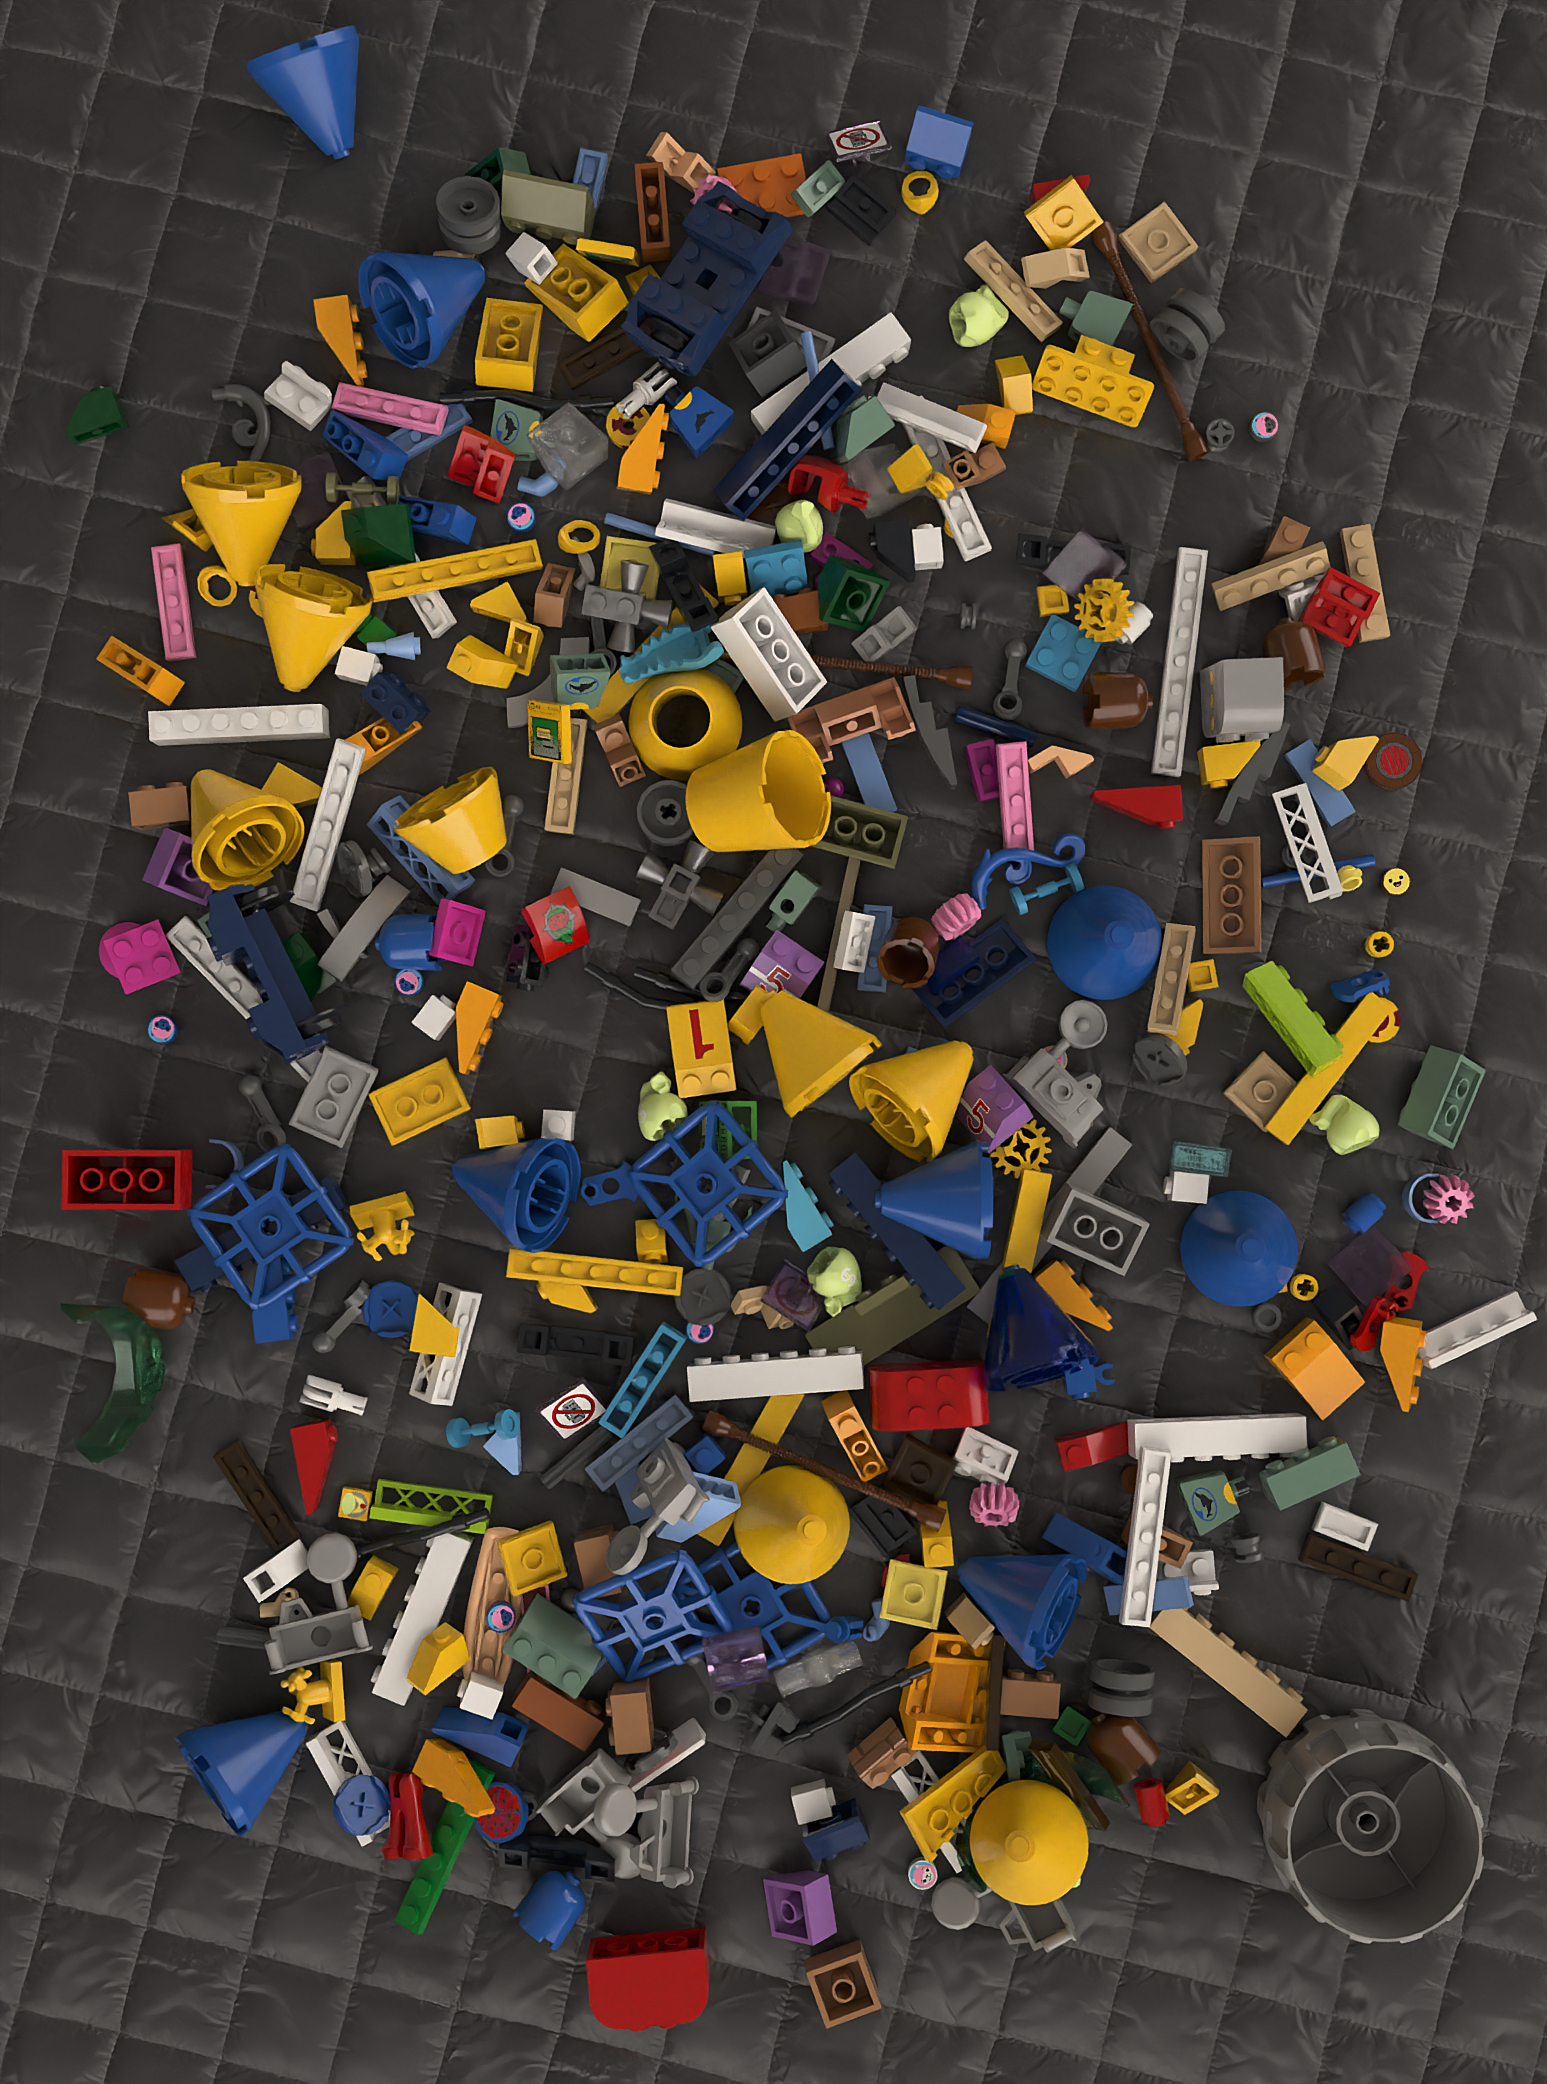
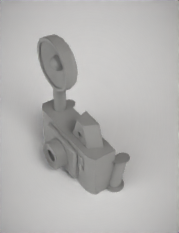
(1050, 1088)
(673, 1494)
(327, 1635)
(573, 1804)
(662, 1827)
(1042, 1925)

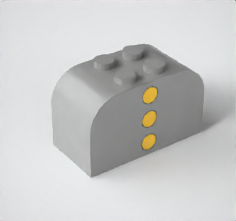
(1242, 699)

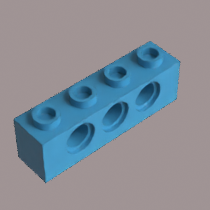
(642, 1379)

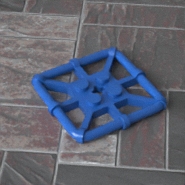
(725, 1183)
(289, 1228)
(659, 1602)
(770, 1610)

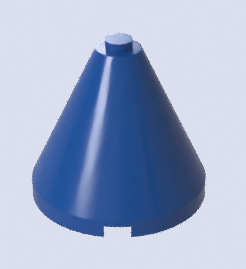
(315, 86)
(418, 301)
(1104, 942)
(523, 1188)
(946, 1199)
(1238, 1248)
(1027, 1598)
(242, 1762)

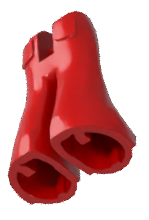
(407, 1828)

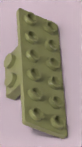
(888, 1313)

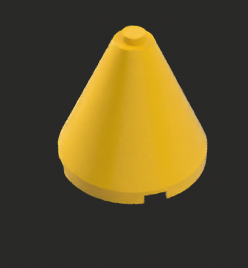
(242, 510)
(307, 619)
(240, 831)
(810, 1048)
(914, 1096)
(792, 1524)
(1029, 1842)

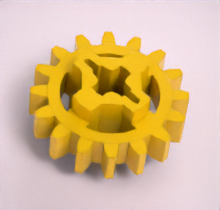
(1104, 610)
(1024, 1160)

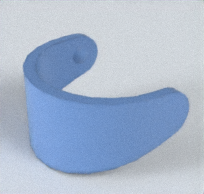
(238, 1158)
(1407, 1196)

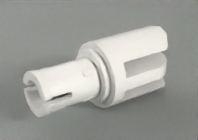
(644, 390)
(330, 1396)

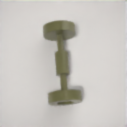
(333, 488)

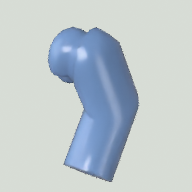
(538, 487)
(876, 1626)

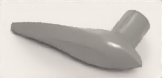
(587, 569)

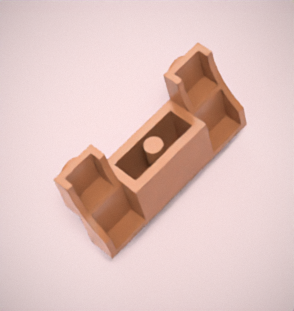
(852, 716)

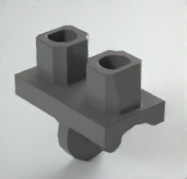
(781, 1717)

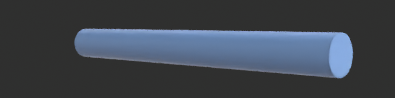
(813, 370)
(647, 530)

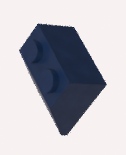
(836, 1833)

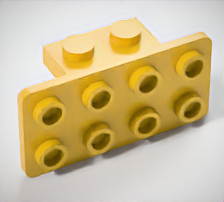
(1094, 380)

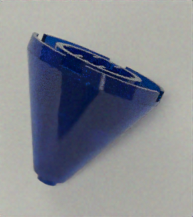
(1030, 1336)

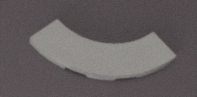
(517, 706)

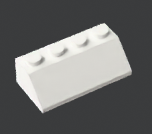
(769, 655)

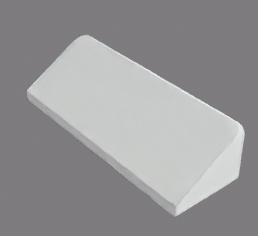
(689, 1737)

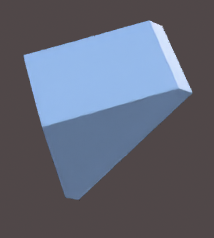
(506, 1451)

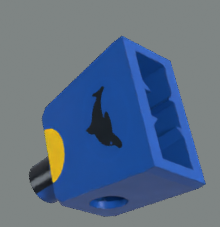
(698, 418)

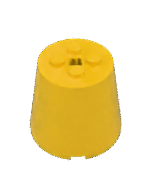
(760, 797)

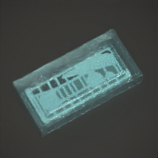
(1200, 1159)

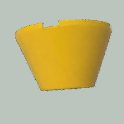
(720, 739)
(458, 823)

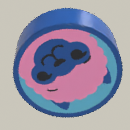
(521, 517)
(409, 982)
(162, 1029)
(699, 1334)
(500, 1616)

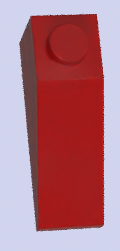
(1147, 804)
(1092, 1446)
(313, 1453)

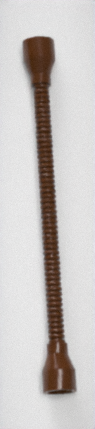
(1106, 241)
(956, 676)
(928, 1514)

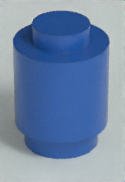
(1363, 1213)

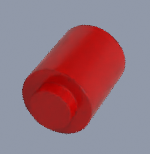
(1152, 1801)

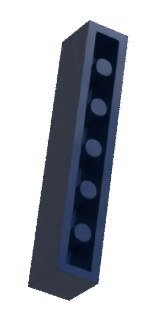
(787, 439)
(903, 1244)
(198, 1265)

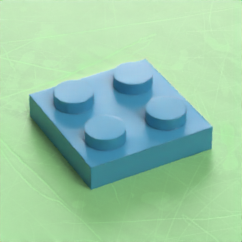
(777, 568)
(1063, 653)

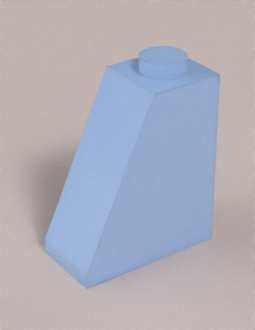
(723, 1501)

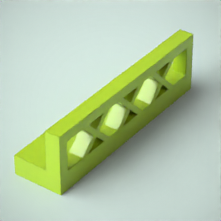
(424, 1516)

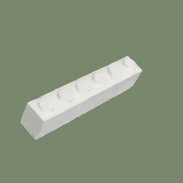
(860, 358)
(239, 724)
(775, 1375)
(1220, 1436)
(423, 1613)

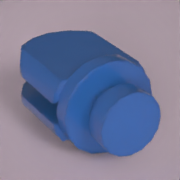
(843, 1628)

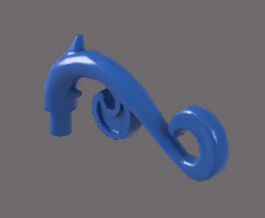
(1024, 856)

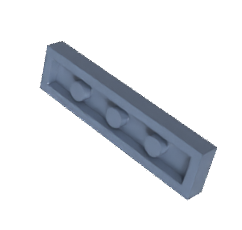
(638, 1443)

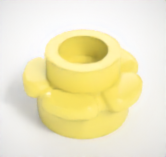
(1349, 877)

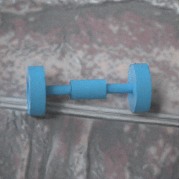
(1073, 878)
(505, 1423)

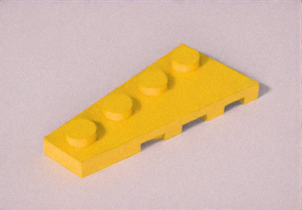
(951, 1799)

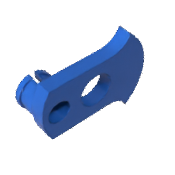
(1372, 981)
(625, 1187)

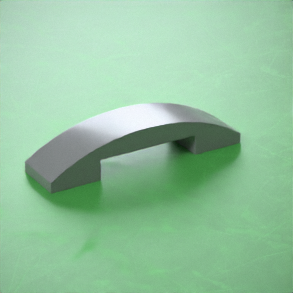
(363, 927)

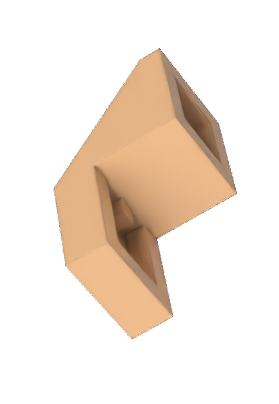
(680, 166)
(1068, 760)

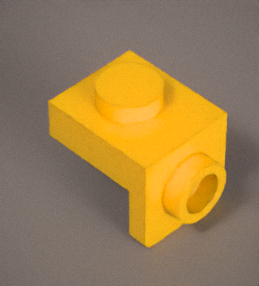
(650, 1242)

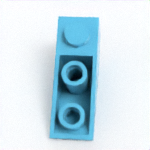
(803, 1218)

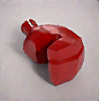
(833, 484)

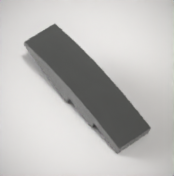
(935, 742)
(1258, 767)

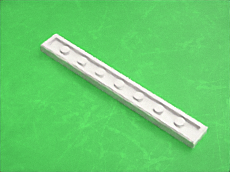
(1179, 662)
(227, 979)

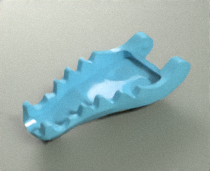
(671, 652)

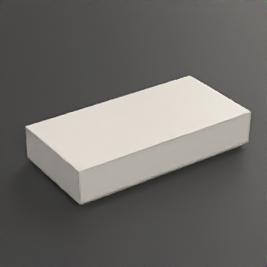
(1344, 1526)

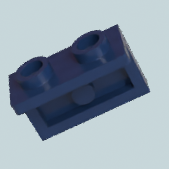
(394, 700)

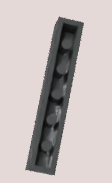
(735, 916)

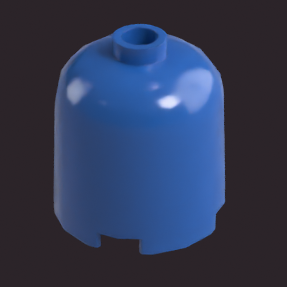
(406, 942)
(552, 1907)

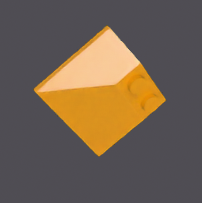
(949, 1704)

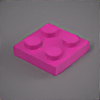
(457, 932)
(141, 956)

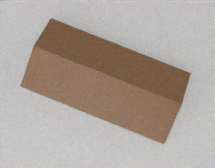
(1231, 895)

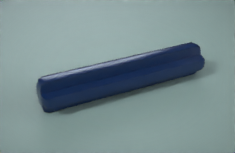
(995, 726)

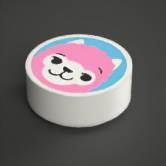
(922, 1873)

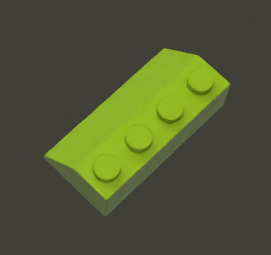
(1292, 1018)

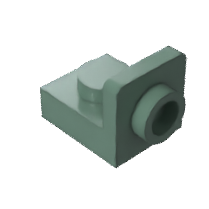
(1013, 1747)

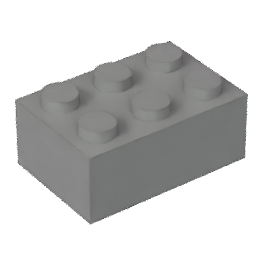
(1094, 1229)

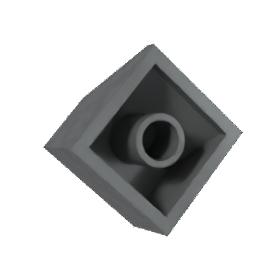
(768, 353)

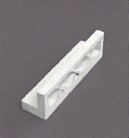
(931, 418)
(712, 528)
(1317, 839)
(1474, 1329)
(445, 1371)
(331, 1767)
(911, 1792)

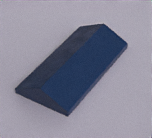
(1001, 959)

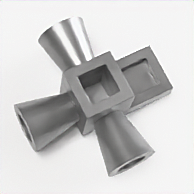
(626, 606)
(680, 885)

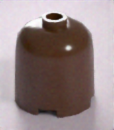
(1300, 651)
(1115, 700)
(909, 952)
(158, 1298)
(1120, 1745)

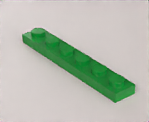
(436, 1869)

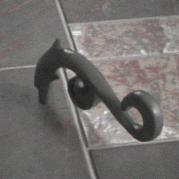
(244, 394)

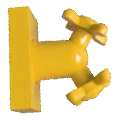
(382, 1216)
(325, 1691)

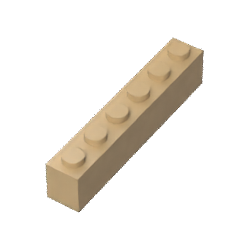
(1229, 1668)

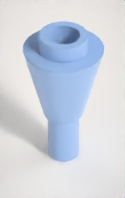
(402, 646)

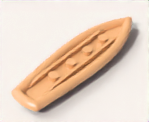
(489, 1587)

